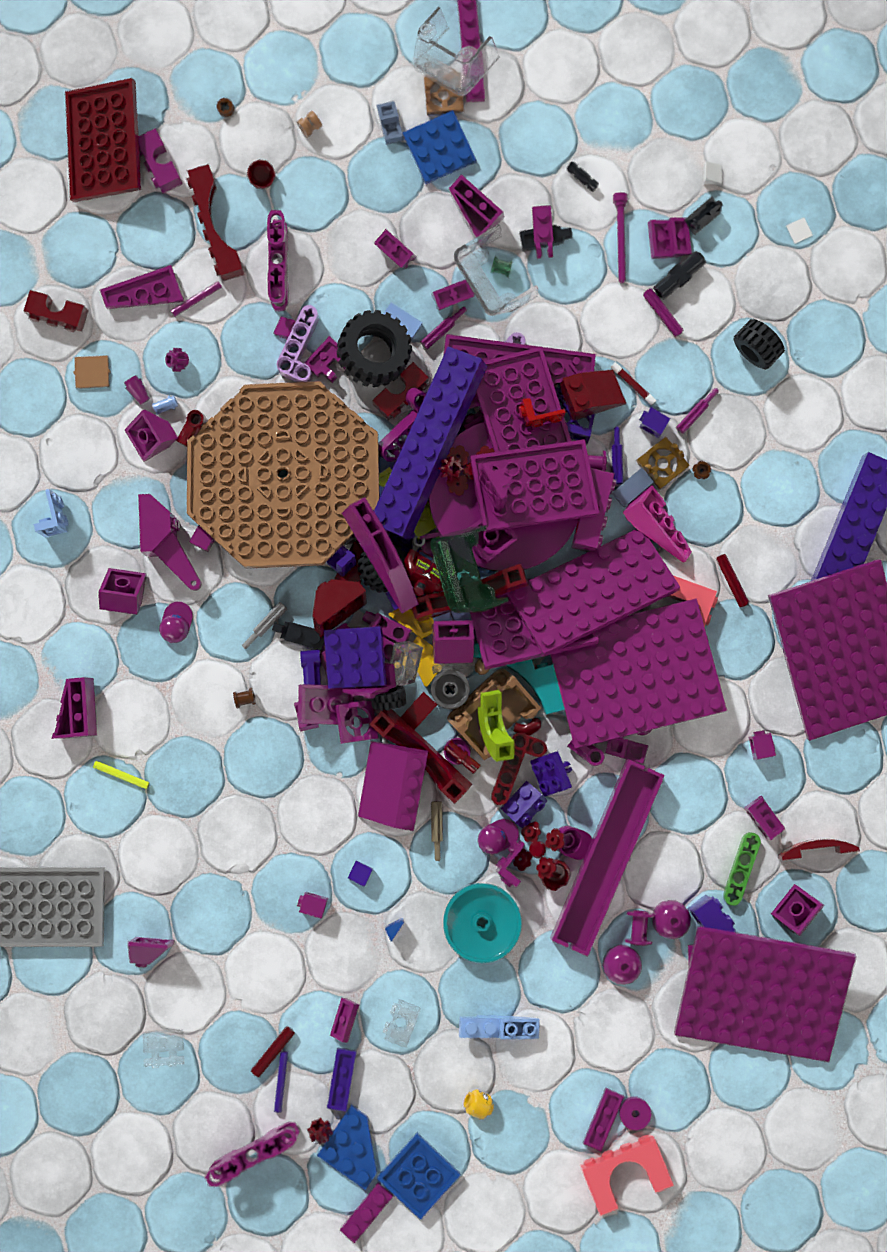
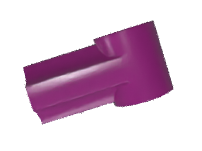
(584, 752)

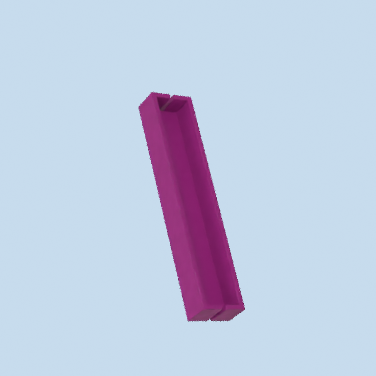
(607, 857)

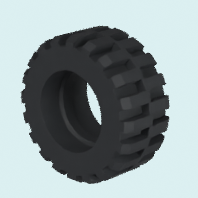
(383, 327)

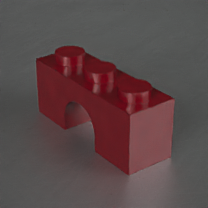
(71, 317)
(389, 403)

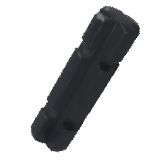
(582, 176)

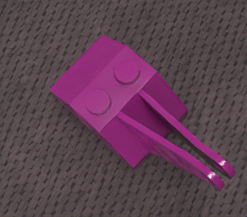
(159, 539)

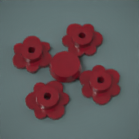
(462, 481)
(537, 850)

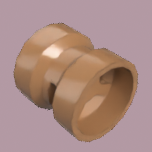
(309, 123)

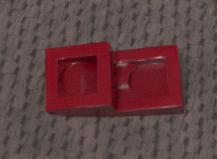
(419, 710)

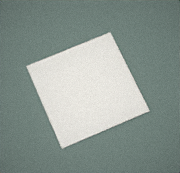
(799, 230)

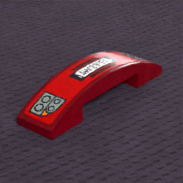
(794, 851)

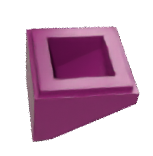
(284, 327)

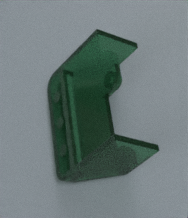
(460, 572)

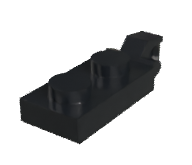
(559, 236)
(299, 635)

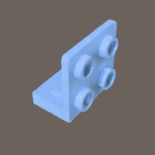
(58, 523)

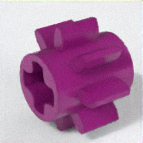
(176, 359)

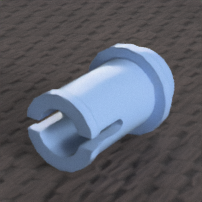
(166, 404)

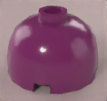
(671, 919)
(622, 964)

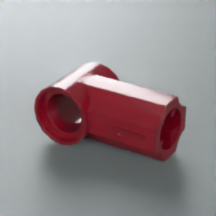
(190, 429)

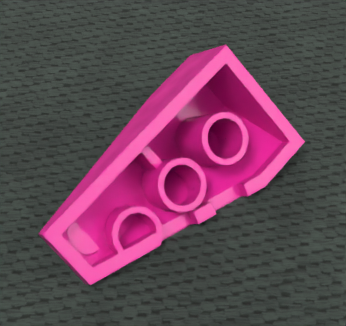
(651, 519)

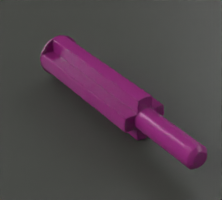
(441, 329)
(694, 414)

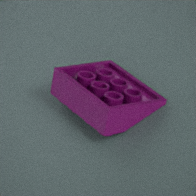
(392, 785)

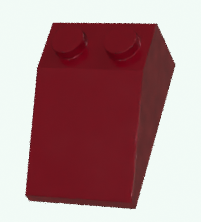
(591, 393)

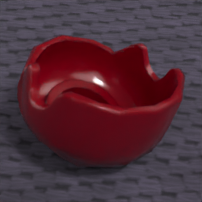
(260, 174)
(559, 878)

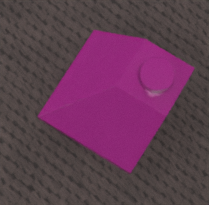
(150, 434)
(146, 950)

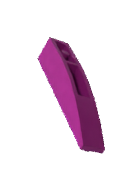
(380, 552)

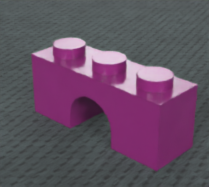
(164, 174)

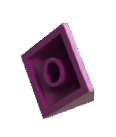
(493, 542)
(797, 910)

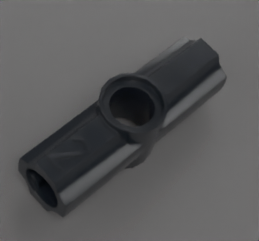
(679, 275)

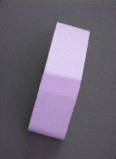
(300, 342)

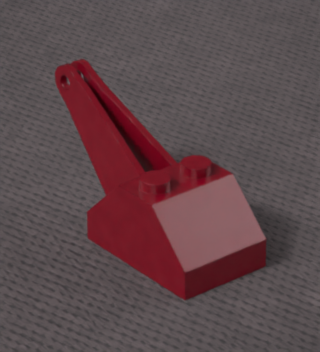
(339, 597)

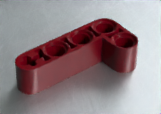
(513, 770)

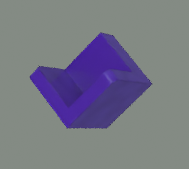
(342, 561)

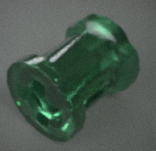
(501, 267)

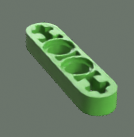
(744, 869)

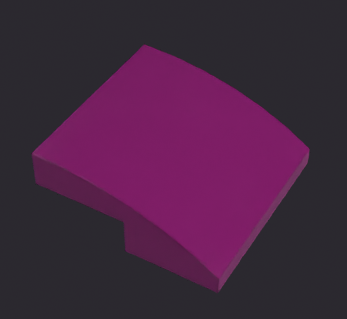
(669, 238)

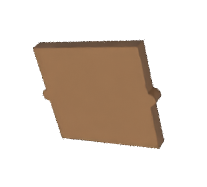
(91, 372)

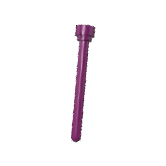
(620, 200)

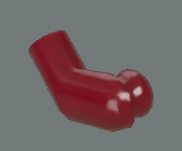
(530, 728)

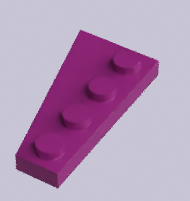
(147, 289)

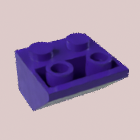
(709, 914)

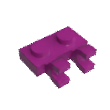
(322, 359)

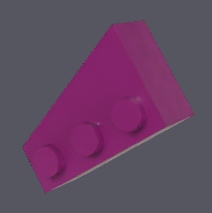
(475, 207)
(77, 710)

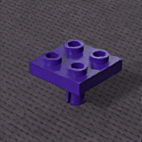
(551, 773)

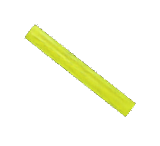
(121, 775)

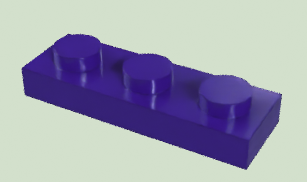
(341, 1079)

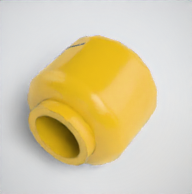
(478, 1104)

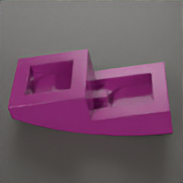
(627, 749)

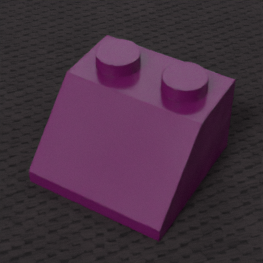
(122, 591)

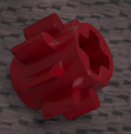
(456, 468)
(319, 1131)

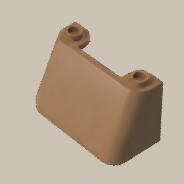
(515, 704)

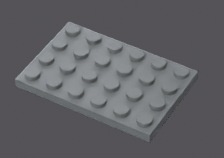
(52, 906)

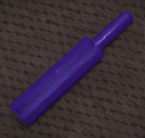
(617, 457)

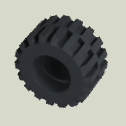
(759, 344)
(369, 573)

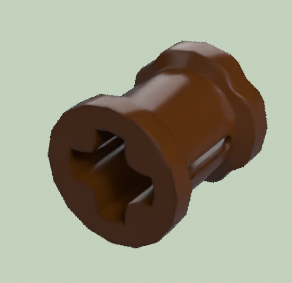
(244, 698)

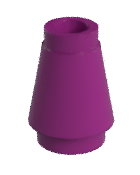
(136, 388)

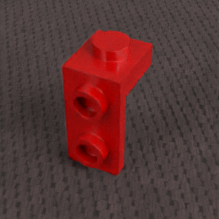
(526, 411)

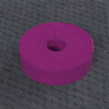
(635, 1122)

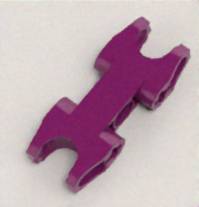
(277, 249)
(266, 1147)

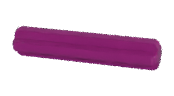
(663, 312)

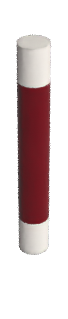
(633, 383)

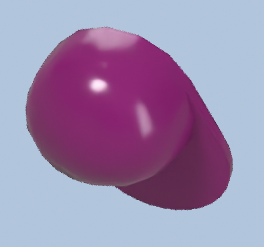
(176, 622)
(497, 836)
(575, 841)

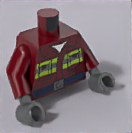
(422, 570)

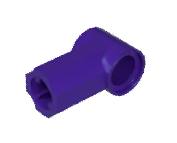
(311, 666)

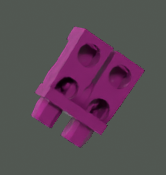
(390, 629)

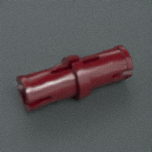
(462, 757)

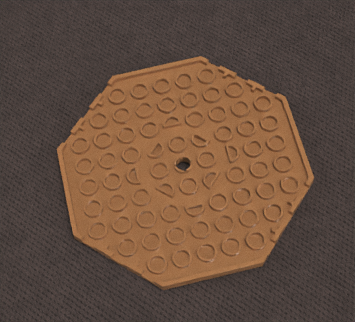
(237, 464)

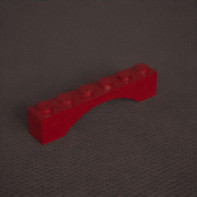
(204, 188)
(502, 582)
(444, 774)

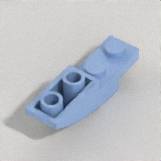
(499, 1027)

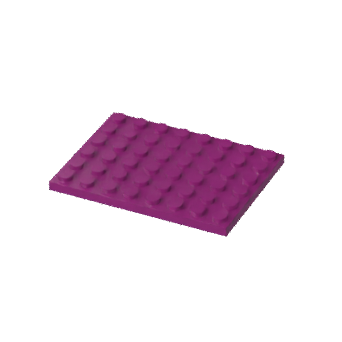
(836, 647)
(640, 676)
(764, 994)

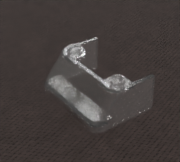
(451, 70)
(469, 261)

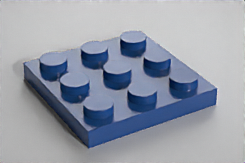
(439, 147)
(418, 1175)

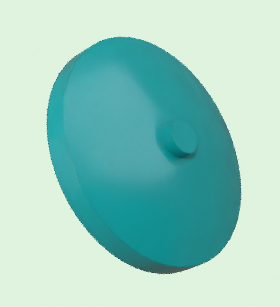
(482, 923)

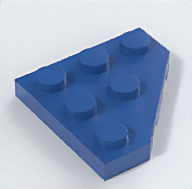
(351, 1148)

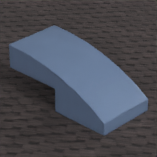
(390, 122)
(632, 487)

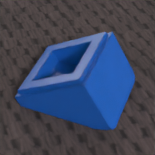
(393, 928)

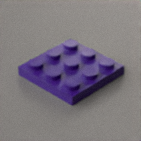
(355, 657)

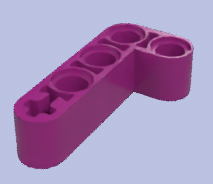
(386, 448)

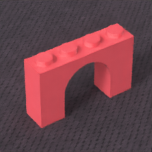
(705, 597)
(598, 1170)

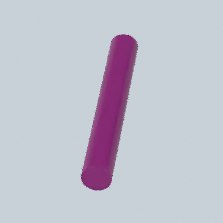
(196, 298)

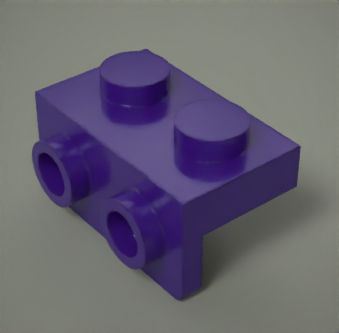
(524, 804)

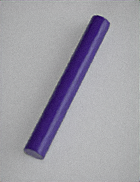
(281, 1081)

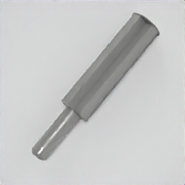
(266, 623)

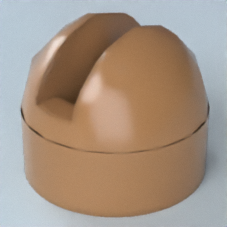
(479, 667)

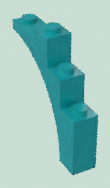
(541, 680)

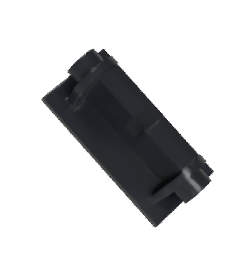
(703, 215)

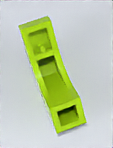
(492, 728)

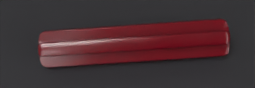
(732, 580)
(271, 1053)

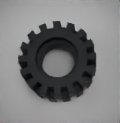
(391, 700)

